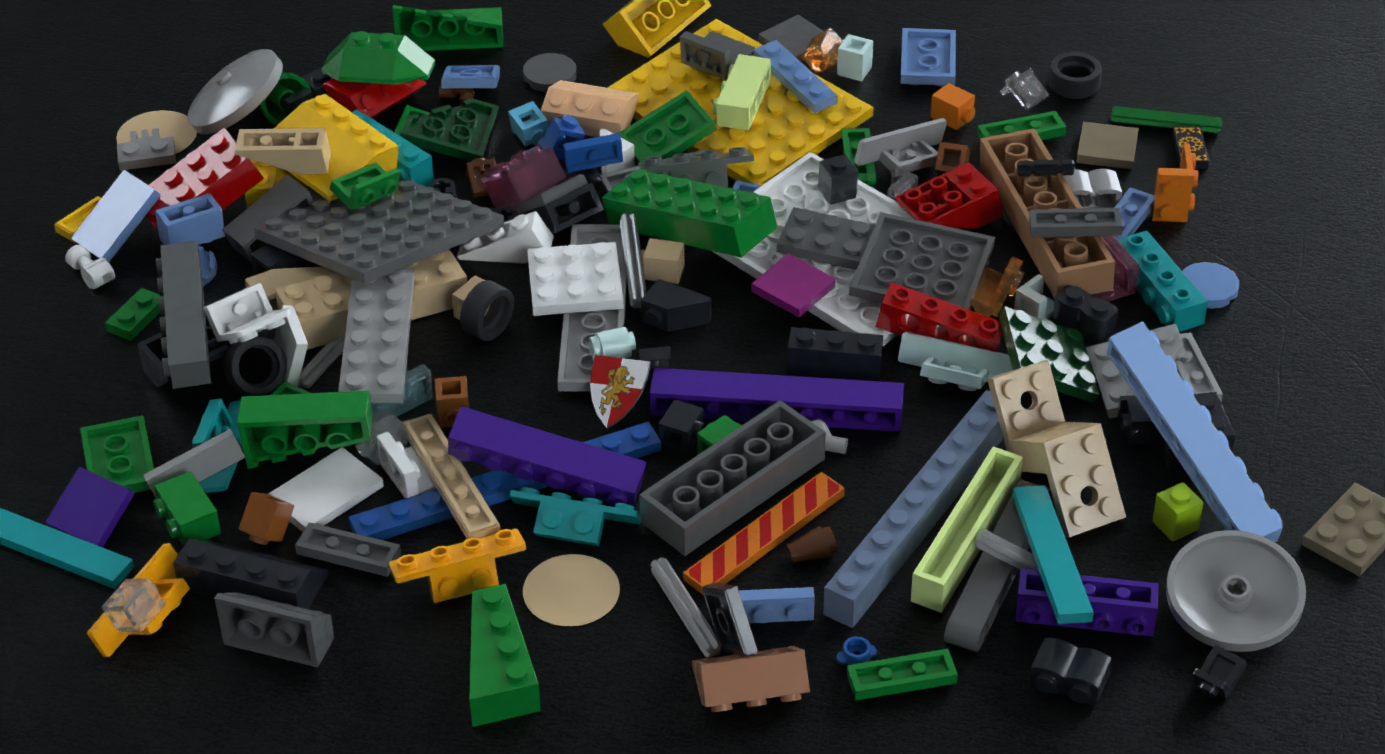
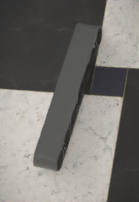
(987, 585)

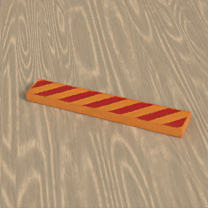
(765, 533)

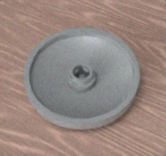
(235, 91)
(1235, 590)

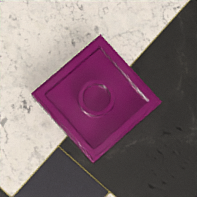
(793, 285)

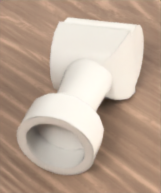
(93, 272)

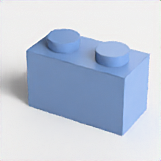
(191, 220)

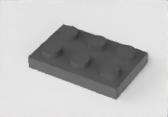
(824, 238)

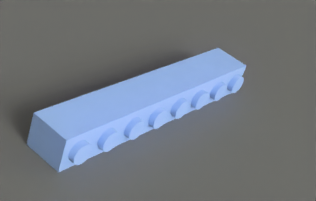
(1190, 433)

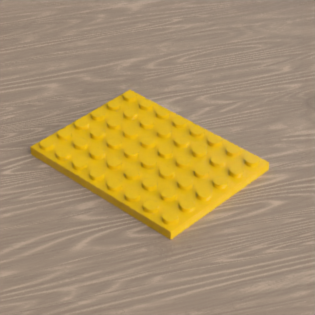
(782, 126)

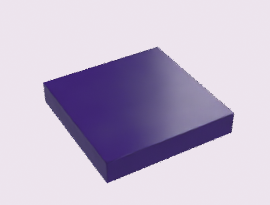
(90, 507)

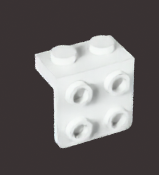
(242, 314)

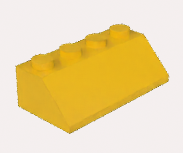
(650, 24)

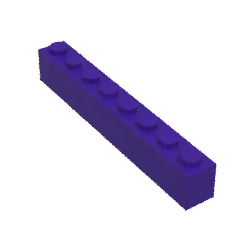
(746, 395)

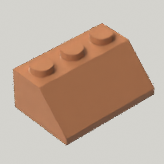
(751, 678)

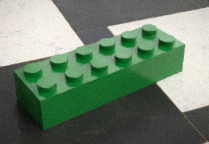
(692, 212)

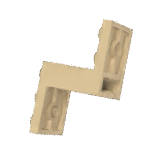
(1068, 452)

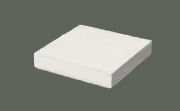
(293, 344)

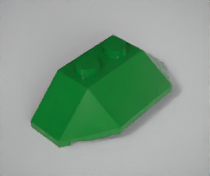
(378, 59)

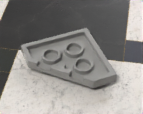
(1109, 379)

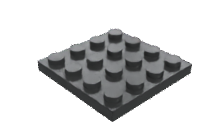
(922, 258)

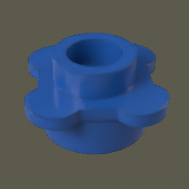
(856, 651)

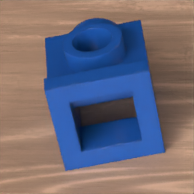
(562, 132)

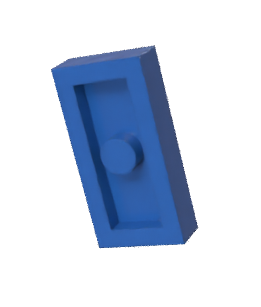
(593, 152)

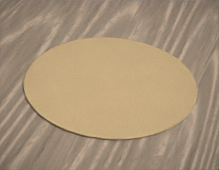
(169, 123)
(571, 590)

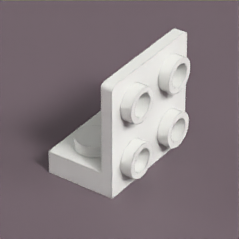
(403, 466)

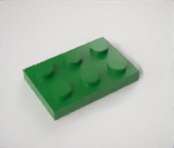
(669, 128)
(119, 452)

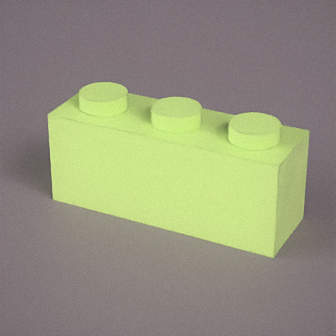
(742, 92)

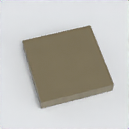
(1107, 145)

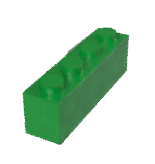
(450, 28)

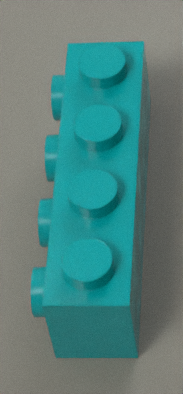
(411, 161)
(1164, 284)

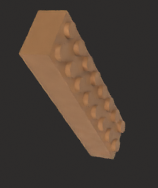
(1060, 260)

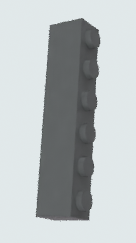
(184, 315)

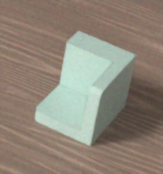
(855, 57)
(1032, 301)

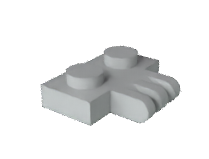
(146, 151)

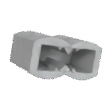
(1095, 188)

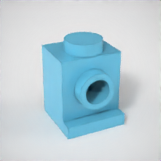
(530, 130)

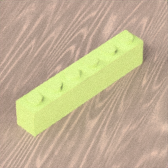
(954, 545)

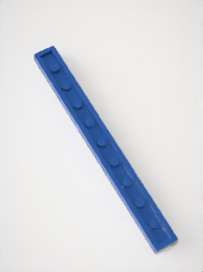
(493, 486)

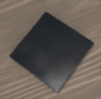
(729, 619)

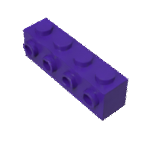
(1116, 604)

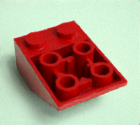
(954, 199)

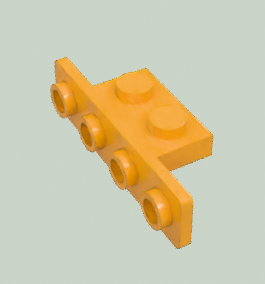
(459, 567)
(161, 573)

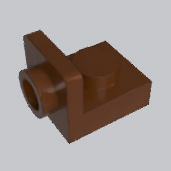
(475, 171)

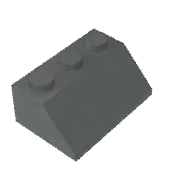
(274, 628)

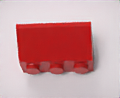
(371, 98)

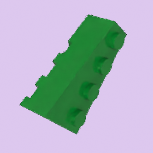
(302, 423)
(500, 665)

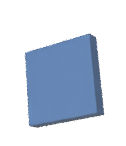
(470, 76)

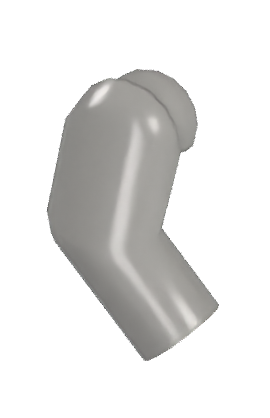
(832, 443)

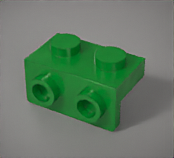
(365, 185)

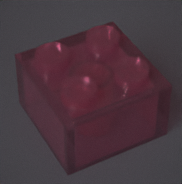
(523, 176)

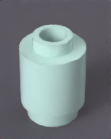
(612, 343)

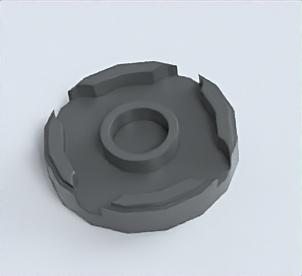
(547, 70)

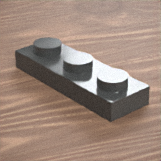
(1075, 222)
(347, 549)

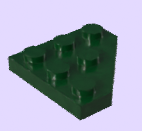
(453, 131)

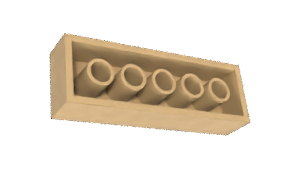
(324, 300)

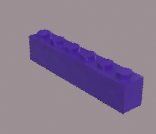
(545, 457)

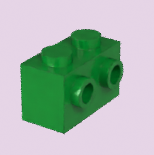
(186, 509)

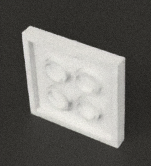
(575, 278)

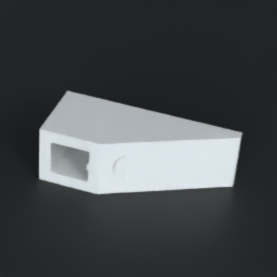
(509, 242)

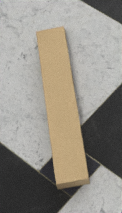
(450, 478)

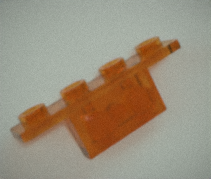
(995, 288)

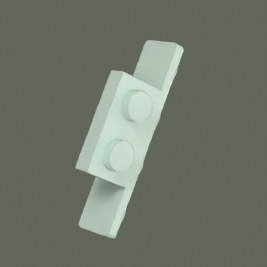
(951, 361)

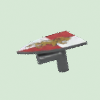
(616, 386)

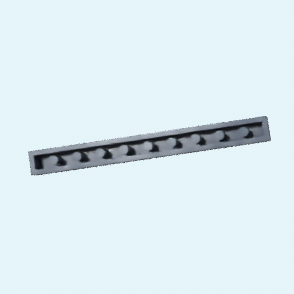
(913, 514)

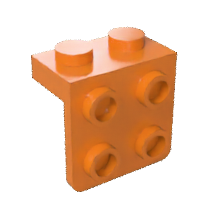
(1174, 189)

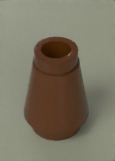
(812, 546)

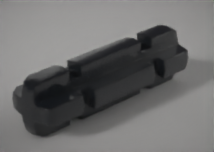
(1045, 167)

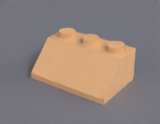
(591, 105)

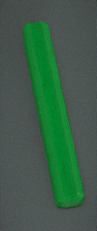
(1165, 119)

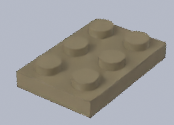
(1350, 530)

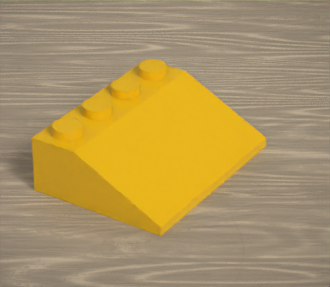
(351, 141)

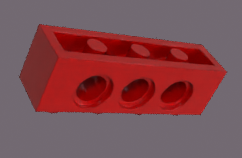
(924, 315)

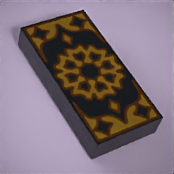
(1197, 145)

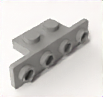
(904, 148)

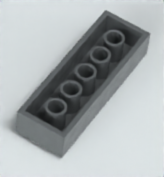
(732, 477)

